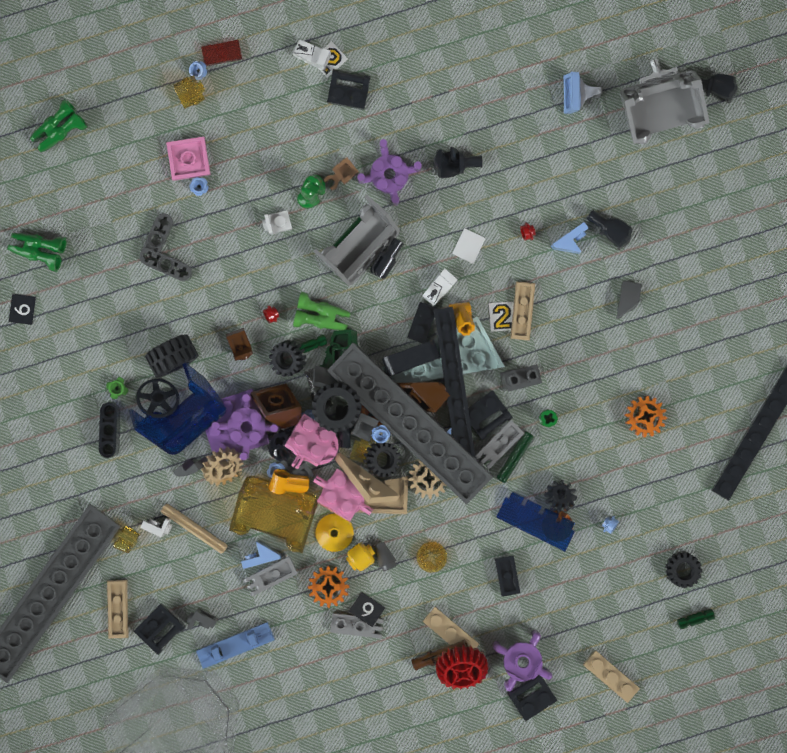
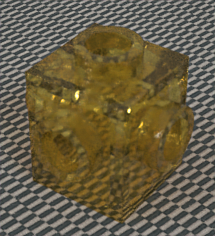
(190, 91)

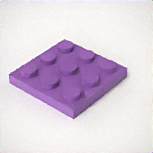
(221, 438)

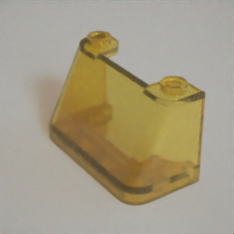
(278, 515)

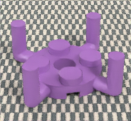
(385, 162)
(234, 424)
(518, 650)

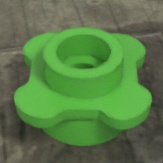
(112, 388)

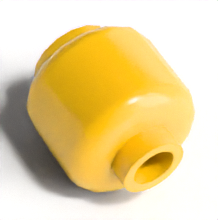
(360, 557)

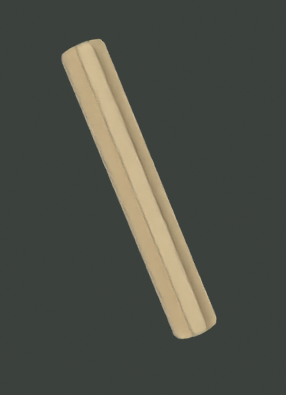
(194, 528)

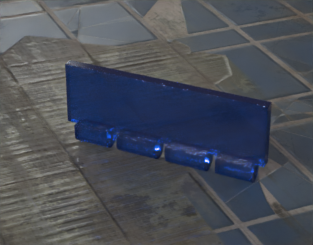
(539, 525)

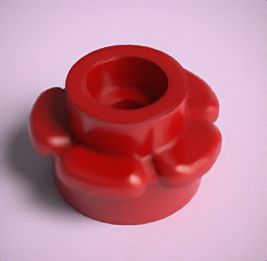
(527, 231)
(270, 314)

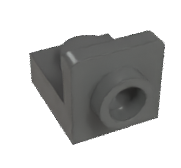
(205, 619)

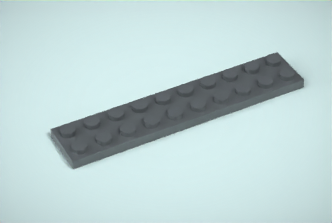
(411, 424)
(53, 588)

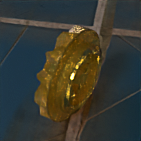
(440, 560)

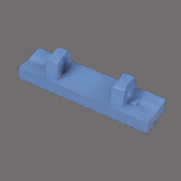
(235, 645)

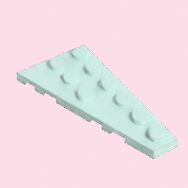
(475, 352)

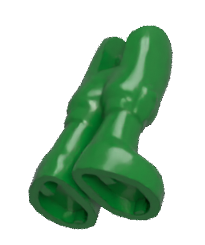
(53, 132)
(312, 187)
(31, 251)

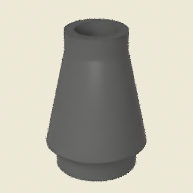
(385, 558)

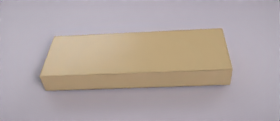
(522, 311)
(117, 609)

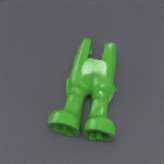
(326, 314)

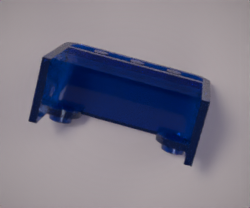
(189, 419)

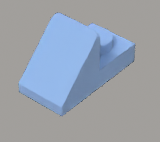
(567, 243)
(266, 554)

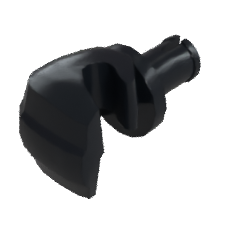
(720, 85)
(454, 162)
(614, 228)

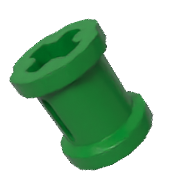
(542, 420)

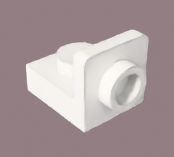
(277, 222)
(153, 527)

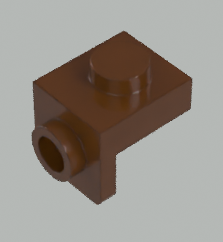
(239, 344)

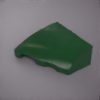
(339, 344)

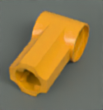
(463, 318)
(283, 481)

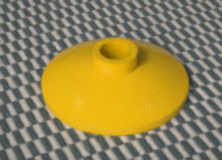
(334, 522)

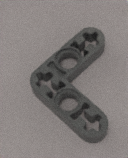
(157, 249)

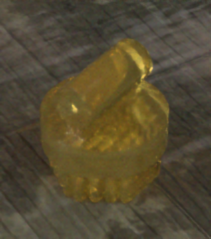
(126, 539)

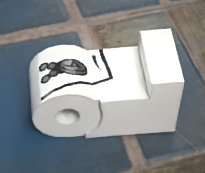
(312, 54)
(440, 287)

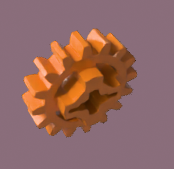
(648, 425)
(337, 586)

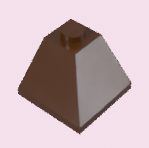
(427, 394)
(278, 405)

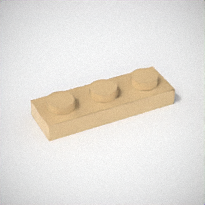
(447, 628)
(611, 676)

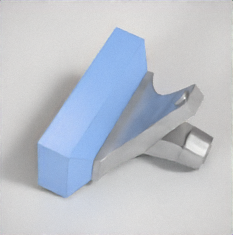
(577, 92)

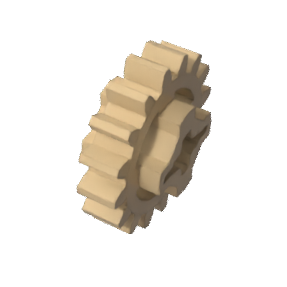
(222, 466)
(419, 478)

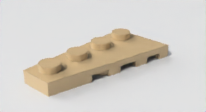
(400, 486)

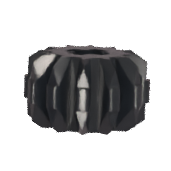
(276, 446)
(567, 499)

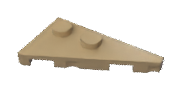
(369, 487)

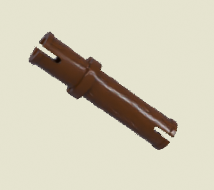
(420, 662)

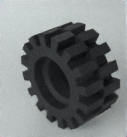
(278, 362)
(392, 459)
(671, 570)

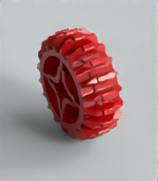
(462, 667)

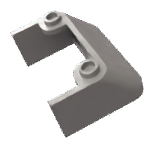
(362, 245)

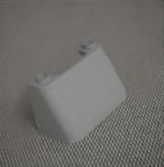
(664, 105)

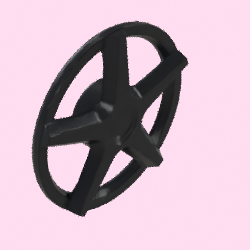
(157, 398)

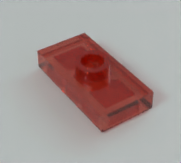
(221, 53)

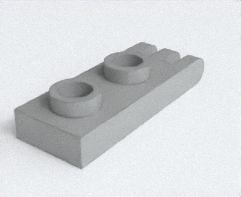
(500, 444)
(271, 575)
(352, 625)

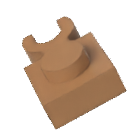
(343, 172)

